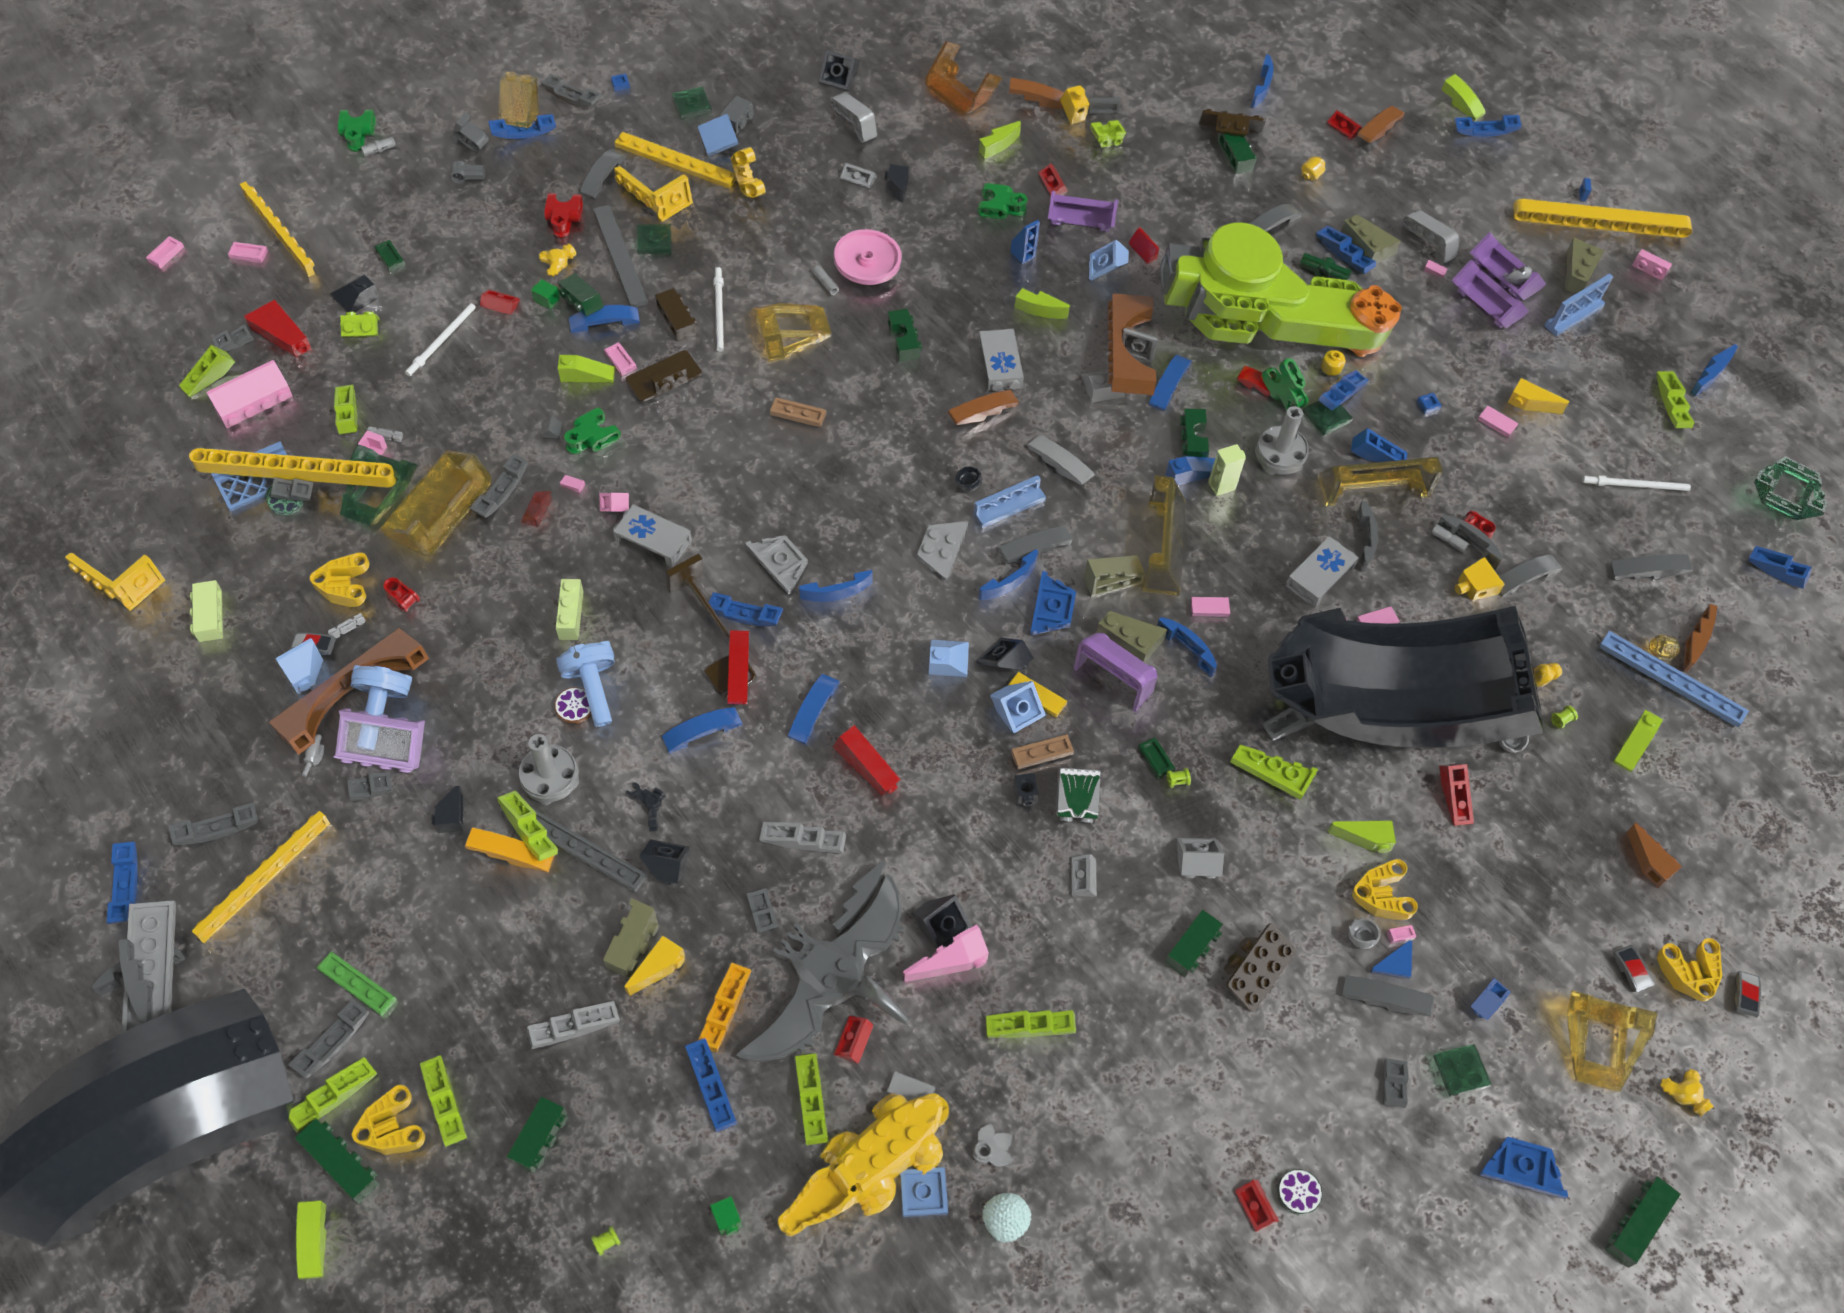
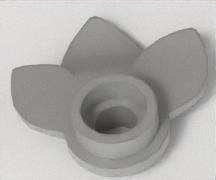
(995, 1145)

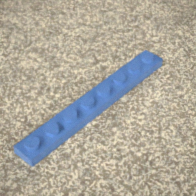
(1674, 679)

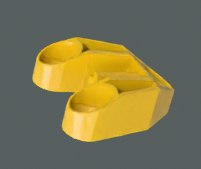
(748, 185)
(337, 584)
(1379, 897)
(1691, 976)
(380, 1111)

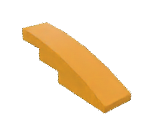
(506, 849)
(725, 1006)

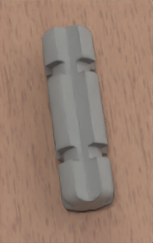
(387, 434)
(347, 625)

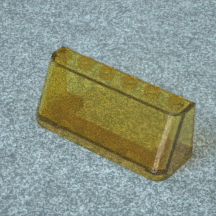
(438, 502)

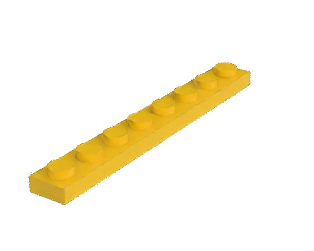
(675, 160)
(275, 225)
(255, 882)

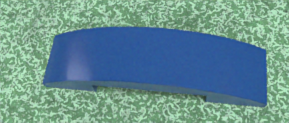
(1262, 91)
(543, 125)
(1488, 128)
(608, 314)
(1169, 382)
(994, 589)
(836, 592)
(743, 612)
(1192, 642)
(812, 708)
(701, 726)
(124, 881)

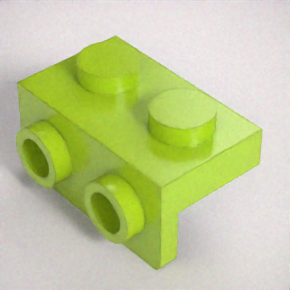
(359, 325)

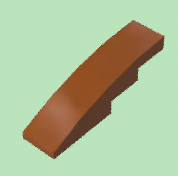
(1036, 91)
(1380, 124)
(979, 408)
(1699, 638)

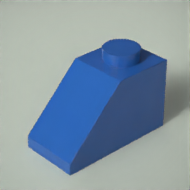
(1490, 999)

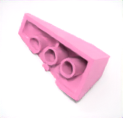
(962, 955)

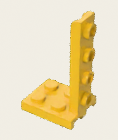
(664, 201)
(129, 587)

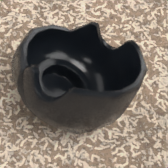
(968, 479)

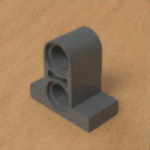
(469, 134)

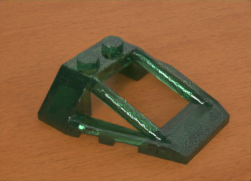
(1807, 506)
(367, 514)

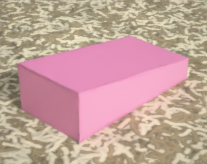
(1435, 269)
(572, 483)
(1401, 934)

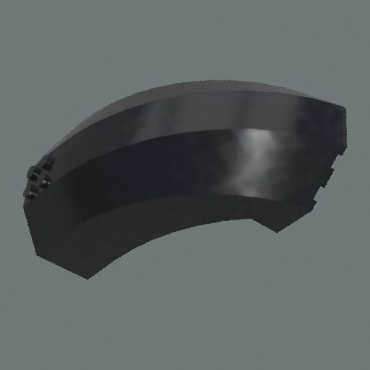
(1411, 681)
(139, 1113)

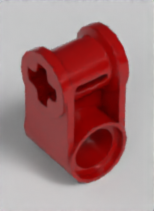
(1481, 523)
(402, 596)

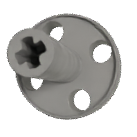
(1283, 447)
(547, 771)

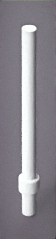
(718, 284)
(420, 360)
(1601, 480)

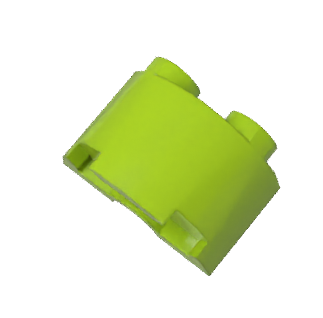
(1108, 134)

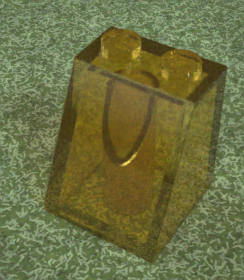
(518, 99)

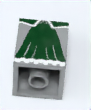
(1077, 794)

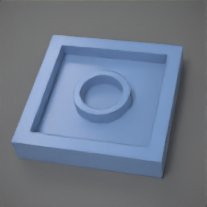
(718, 135)
(924, 1193)

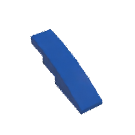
(1342, 247)
(1713, 370)
(1343, 390)
(711, 1085)

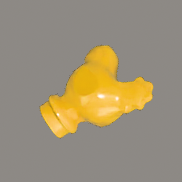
(557, 258)
(1546, 673)
(1688, 1092)

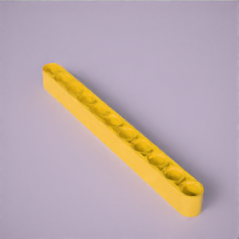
(1602, 218)
(292, 467)

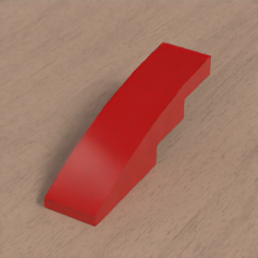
(738, 667)

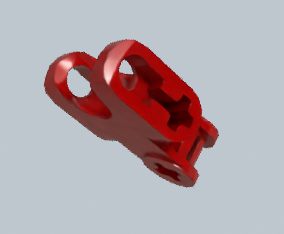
(563, 213)

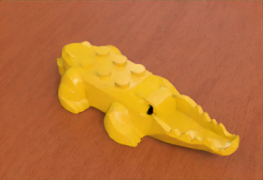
(870, 1161)

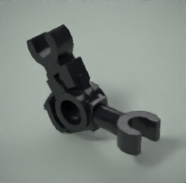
(650, 800)

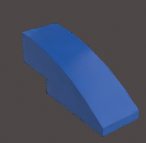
(1780, 566)

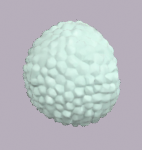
(1006, 1217)

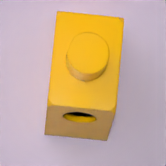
(1075, 104)
(1479, 581)

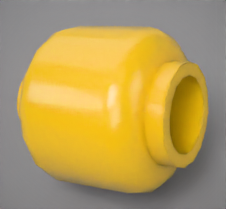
(1313, 168)
(1333, 362)

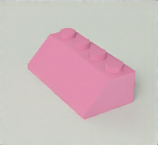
(249, 394)

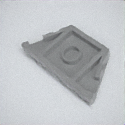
(942, 546)
(780, 559)

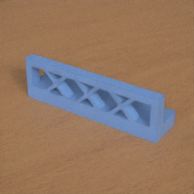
(1010, 502)

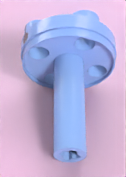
(586, 662)
(379, 684)

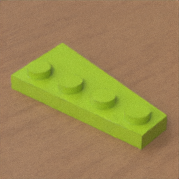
(1282, 774)

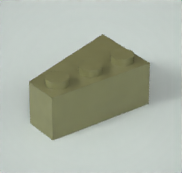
(1375, 241)
(1580, 264)
(1112, 574)
(1132, 634)
(631, 939)

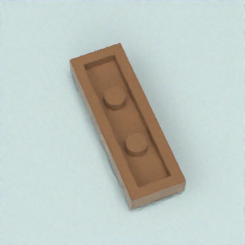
(798, 412)
(1042, 751)

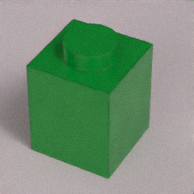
(545, 294)
(726, 1216)

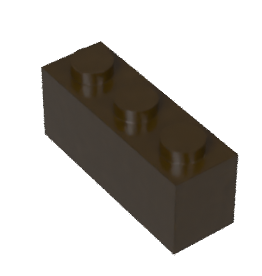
(676, 314)

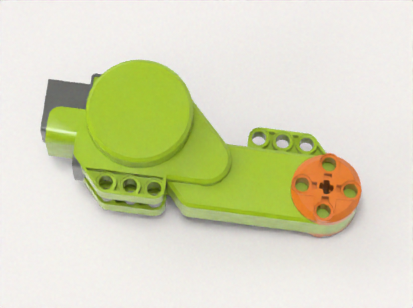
(1242, 286)

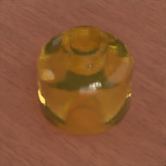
(1664, 647)

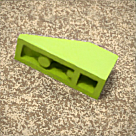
(581, 369)
(207, 370)
(1638, 740)
(1367, 834)

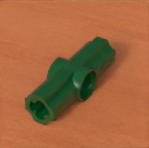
(1324, 267)

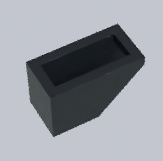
(897, 180)
(449, 812)

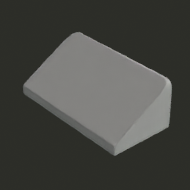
(858, 175)
(1084, 876)

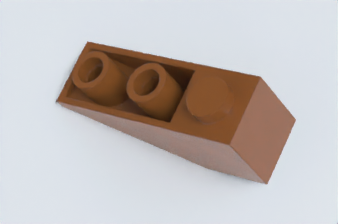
(1652, 858)

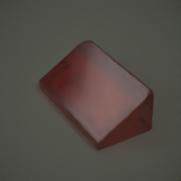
(537, 508)

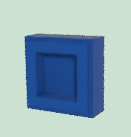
(620, 82)
(1585, 189)
(1429, 403)

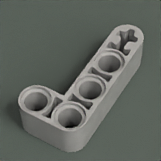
(857, 114)
(1441, 236)

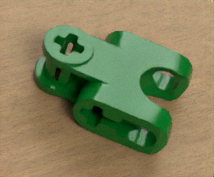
(356, 128)
(1002, 202)
(1287, 385)
(589, 434)

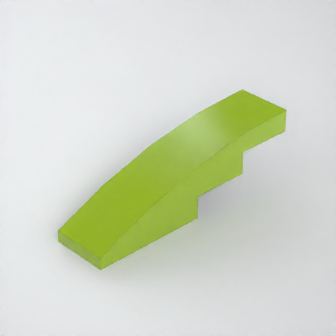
(1674, 400)
(527, 826)
(1032, 1024)
(332, 1094)
(811, 1099)
(443, 1100)

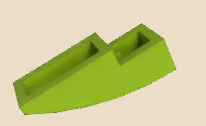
(1463, 97)
(999, 139)
(1041, 305)
(345, 409)
(310, 1239)

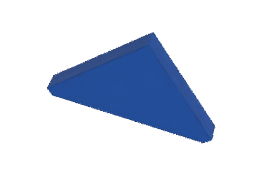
(1396, 964)

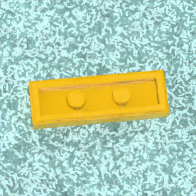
(1050, 701)

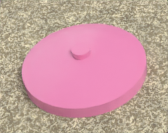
(867, 257)

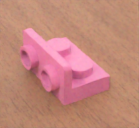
(1651, 264)

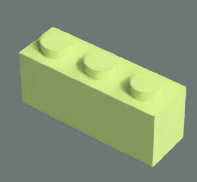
(1226, 469)
(569, 609)
(206, 611)

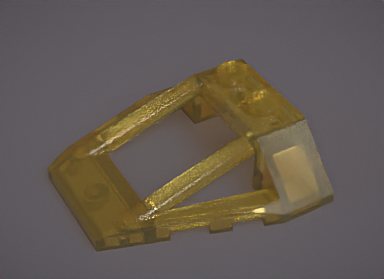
(773, 335)
(1615, 1014)

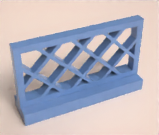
(1579, 306)
(276, 448)

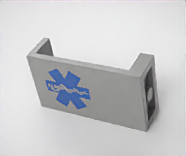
(1001, 359)
(653, 534)
(1321, 571)

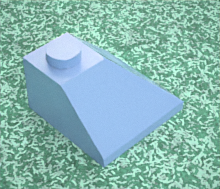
(1107, 259)
(948, 658)
(301, 665)
(1018, 705)

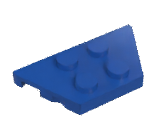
(1053, 606)
(1526, 1167)

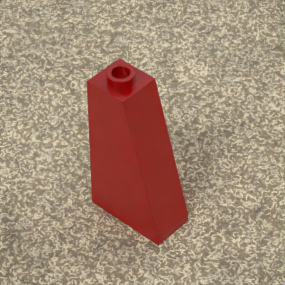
(277, 327)
(866, 761)

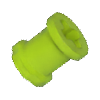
(1563, 717)
(1178, 778)
(606, 1240)

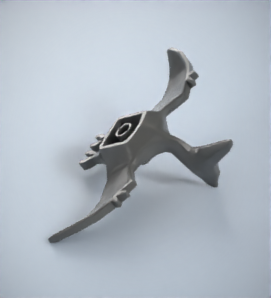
(830, 976)

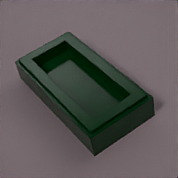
(389, 255)
(1156, 757)

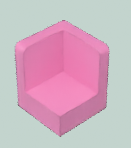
(374, 442)
(614, 501)

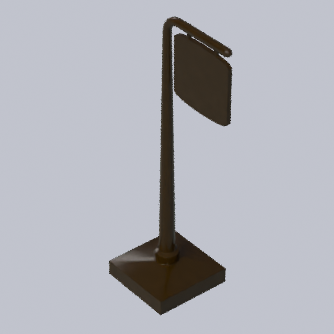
(686, 574)

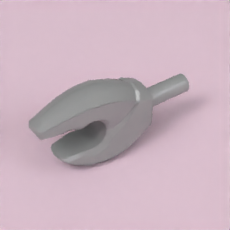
(313, 755)

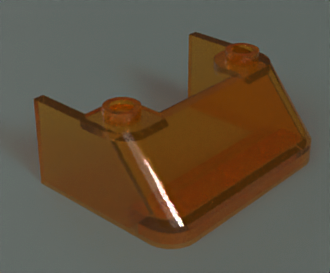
(943, 82)

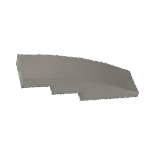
(1061, 459)
(804, 838)
(572, 1025)

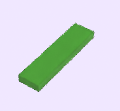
(356, 983)

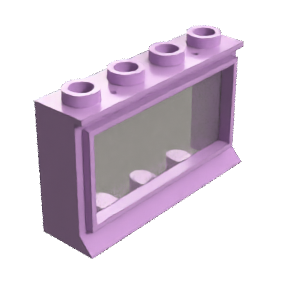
(379, 740)

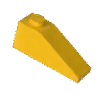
(1534, 398)
(658, 964)

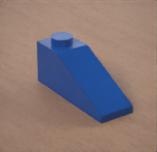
(1025, 242)
(1376, 448)
(1189, 469)

